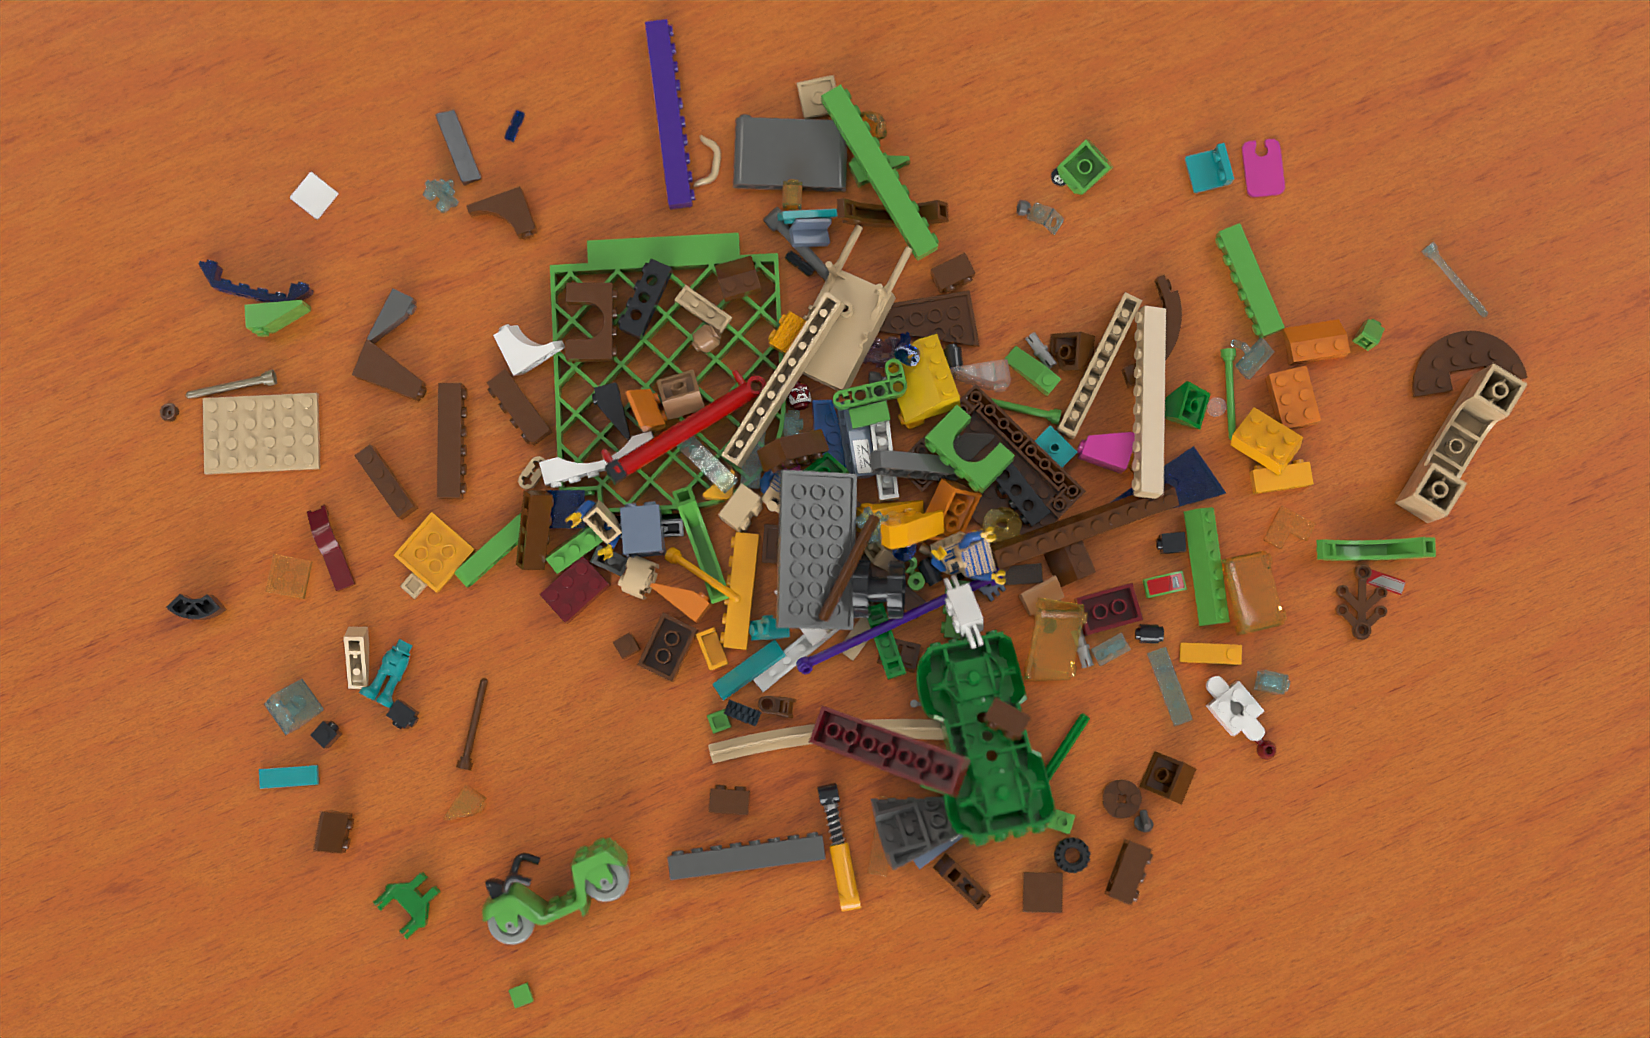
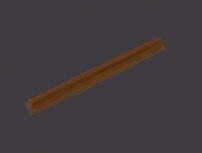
(848, 568)

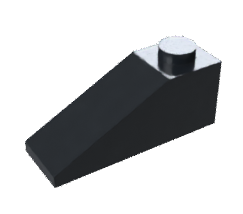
(611, 404)

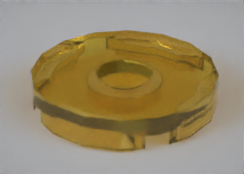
(1005, 515)

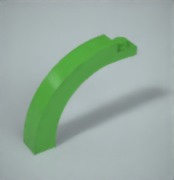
(699, 539)
(1376, 549)

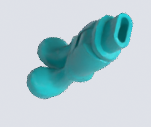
(394, 665)

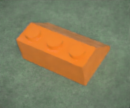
(1315, 342)
(957, 505)

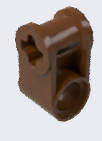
(778, 706)

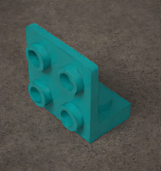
(1209, 169)

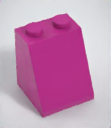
(1107, 450)

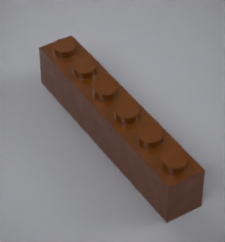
(451, 441)

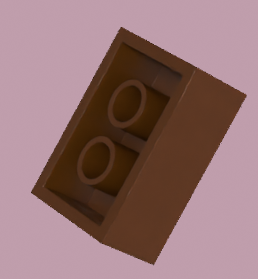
(792, 451)
(668, 647)
(1128, 872)

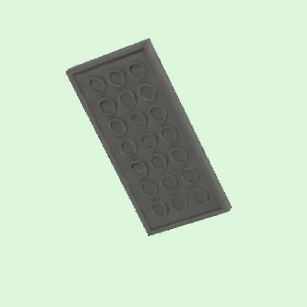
(813, 546)

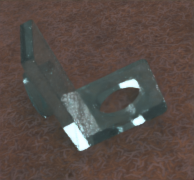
(1044, 215)

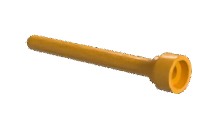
(674, 555)

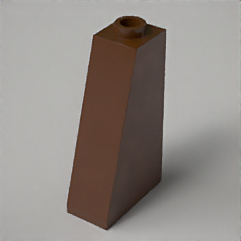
(384, 371)

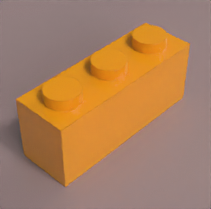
(1293, 476)

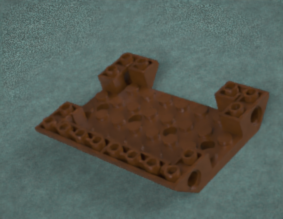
(1042, 473)

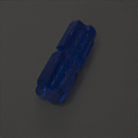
(516, 122)

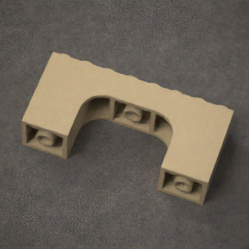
(1437, 477)

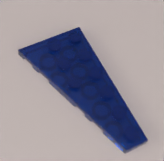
(1190, 478)

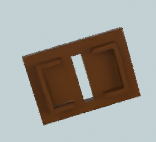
(908, 654)

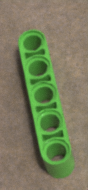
(490, 553)

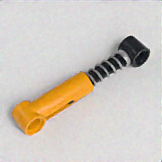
(839, 850)

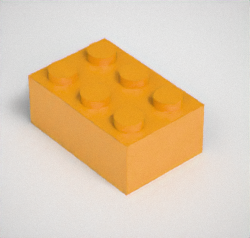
(1266, 441)

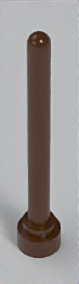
(465, 761)

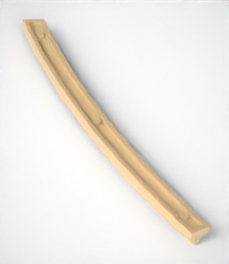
(801, 734)

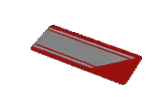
(1391, 583)

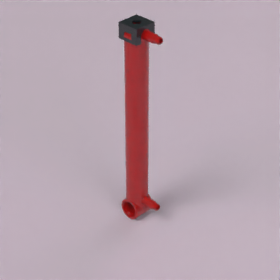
(683, 430)

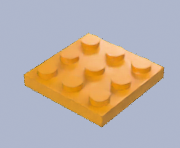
(434, 552)

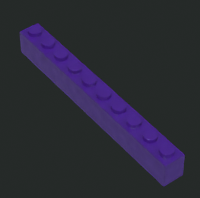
(668, 114)

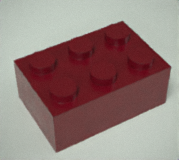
(575, 590)
(1110, 609)

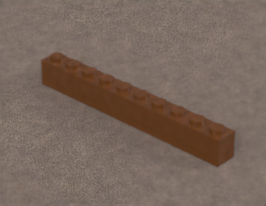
(1080, 527)

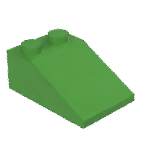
(273, 316)

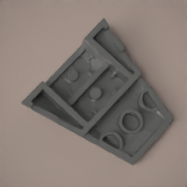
(911, 827)

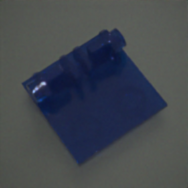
(565, 504)

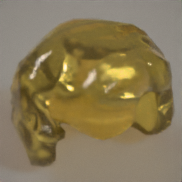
(876, 123)

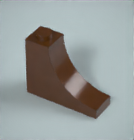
(510, 207)

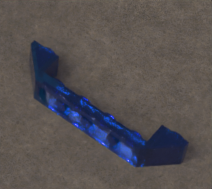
(213, 274)

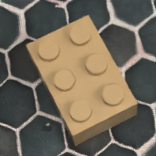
(741, 508)

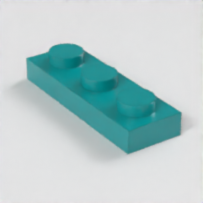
(790, 216)

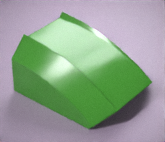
(1084, 167)

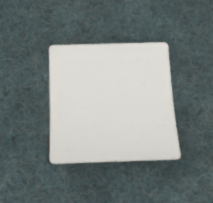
(314, 195)

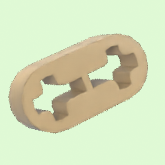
(528, 471)

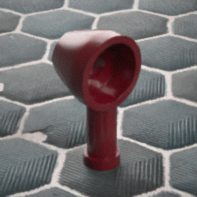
(1261, 747)

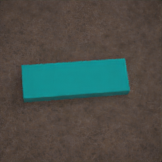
(289, 776)

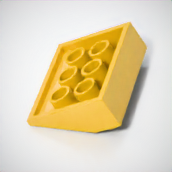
(929, 383)

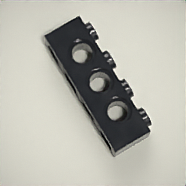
(638, 327)
(1039, 508)

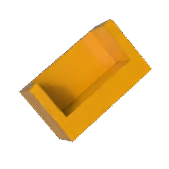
(712, 649)

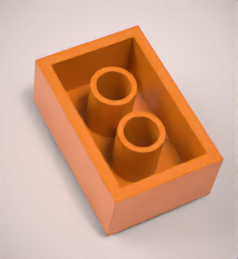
(1293, 398)

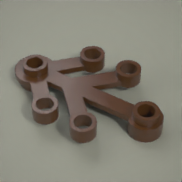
(1361, 604)

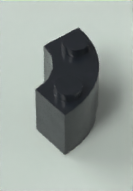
(196, 609)

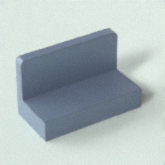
(810, 232)

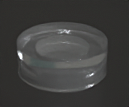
(1216, 406)

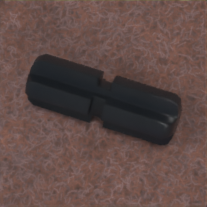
(803, 266)

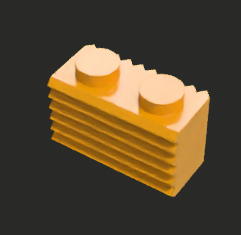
(787, 332)

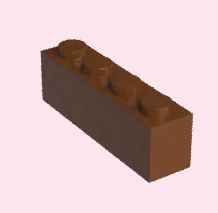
(519, 408)
(386, 482)
(534, 529)

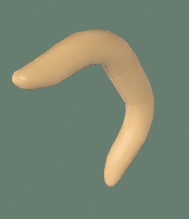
(716, 162)

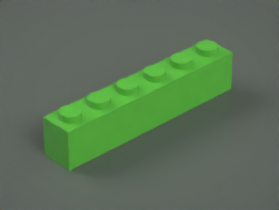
(1249, 281)
(1206, 566)

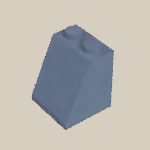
(642, 530)

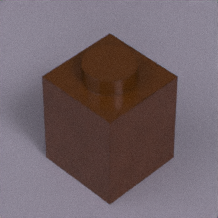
(626, 645)

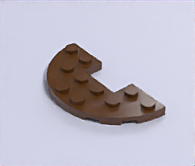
(1462, 352)

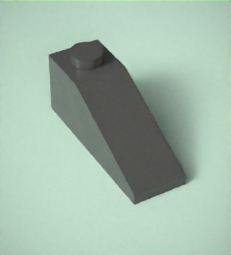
(394, 312)

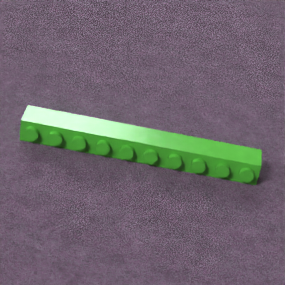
(879, 172)

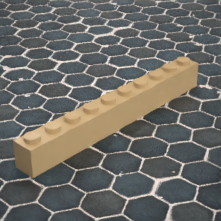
(783, 379)
(1149, 402)

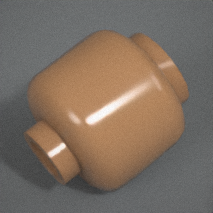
(706, 338)

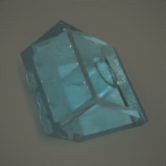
(293, 706)

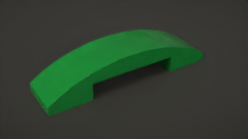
(886, 644)

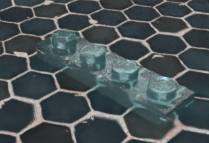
(708, 464)

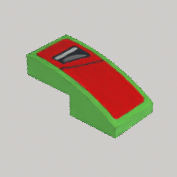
(1164, 584)

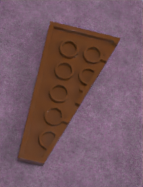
(945, 315)

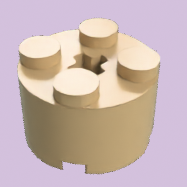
(638, 577)

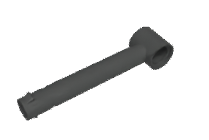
(772, 222)

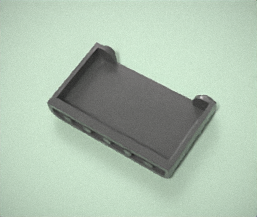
(787, 149)

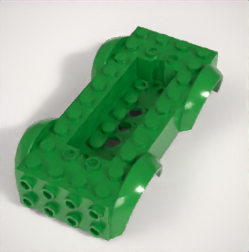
(996, 795)

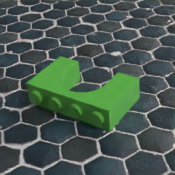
(978, 474)

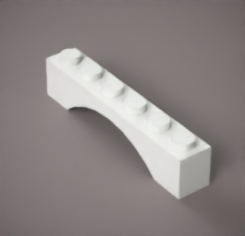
(559, 470)

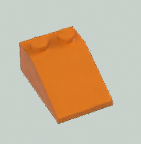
(646, 409)
(687, 601)

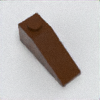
(961, 881)

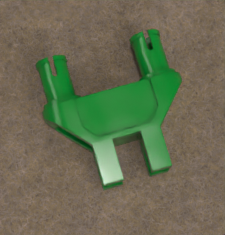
(411, 900)

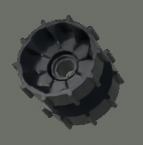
(879, 589)

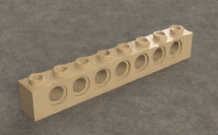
(1099, 365)

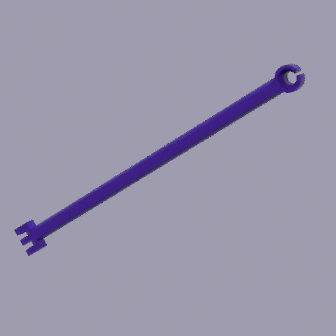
(806, 663)

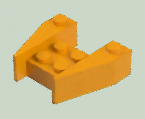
(906, 523)

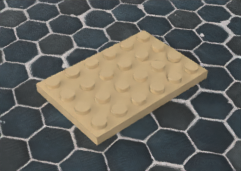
(261, 433)

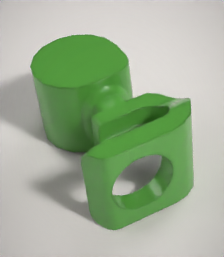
(915, 580)

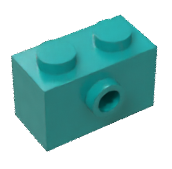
(1056, 446)
(766, 629)

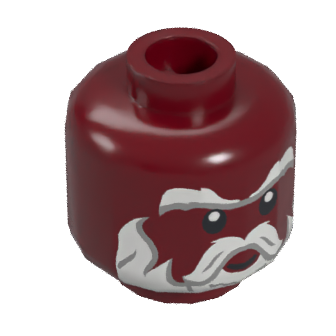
(799, 397)

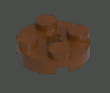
(1110, 798)

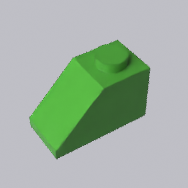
(1369, 334)

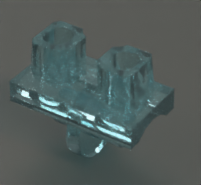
(443, 191)
(862, 518)
(1110, 649)

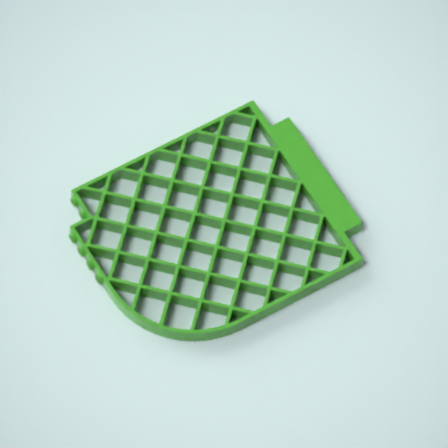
(630, 255)

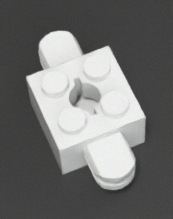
(964, 611)
(1235, 708)

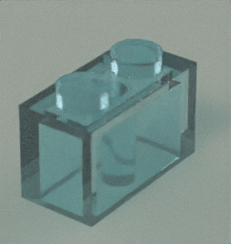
(1271, 682)

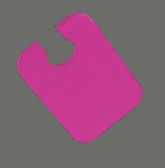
(1263, 174)

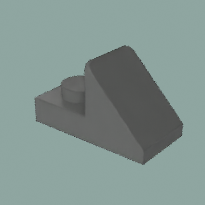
(615, 564)

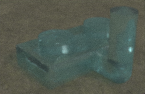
(1253, 357)

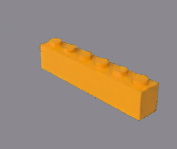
(741, 582)

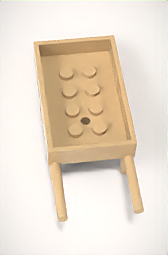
(855, 330)

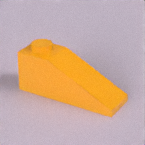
(1211, 653)

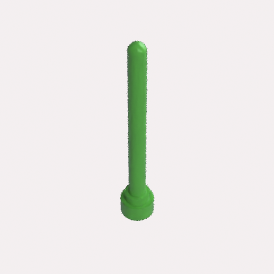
(1228, 356)
(1052, 415)

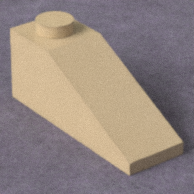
(357, 656)

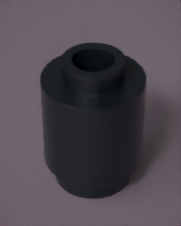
(953, 355)
(929, 572)
(1149, 633)

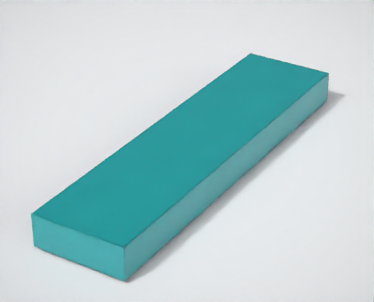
(749, 669)

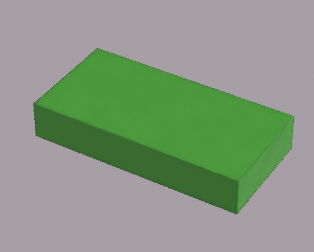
(869, 415)

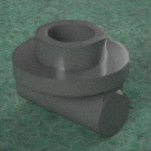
(1143, 822)

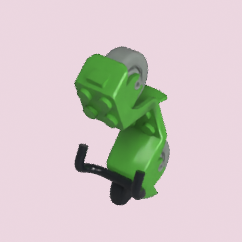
(515, 909)

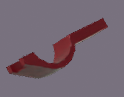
(330, 548)

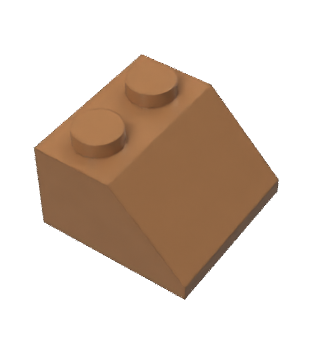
(680, 394)
(1048, 589)

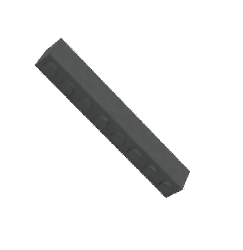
(746, 857)

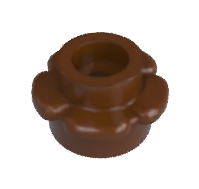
(169, 407)

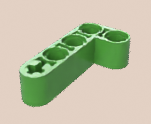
(868, 389)

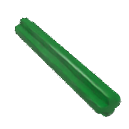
(1066, 745)

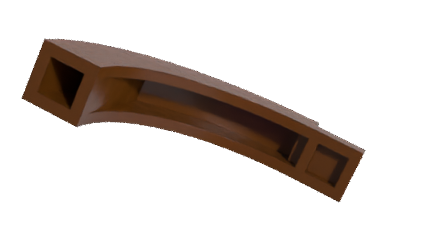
(877, 215)
(1172, 304)

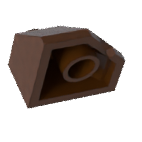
(1072, 349)

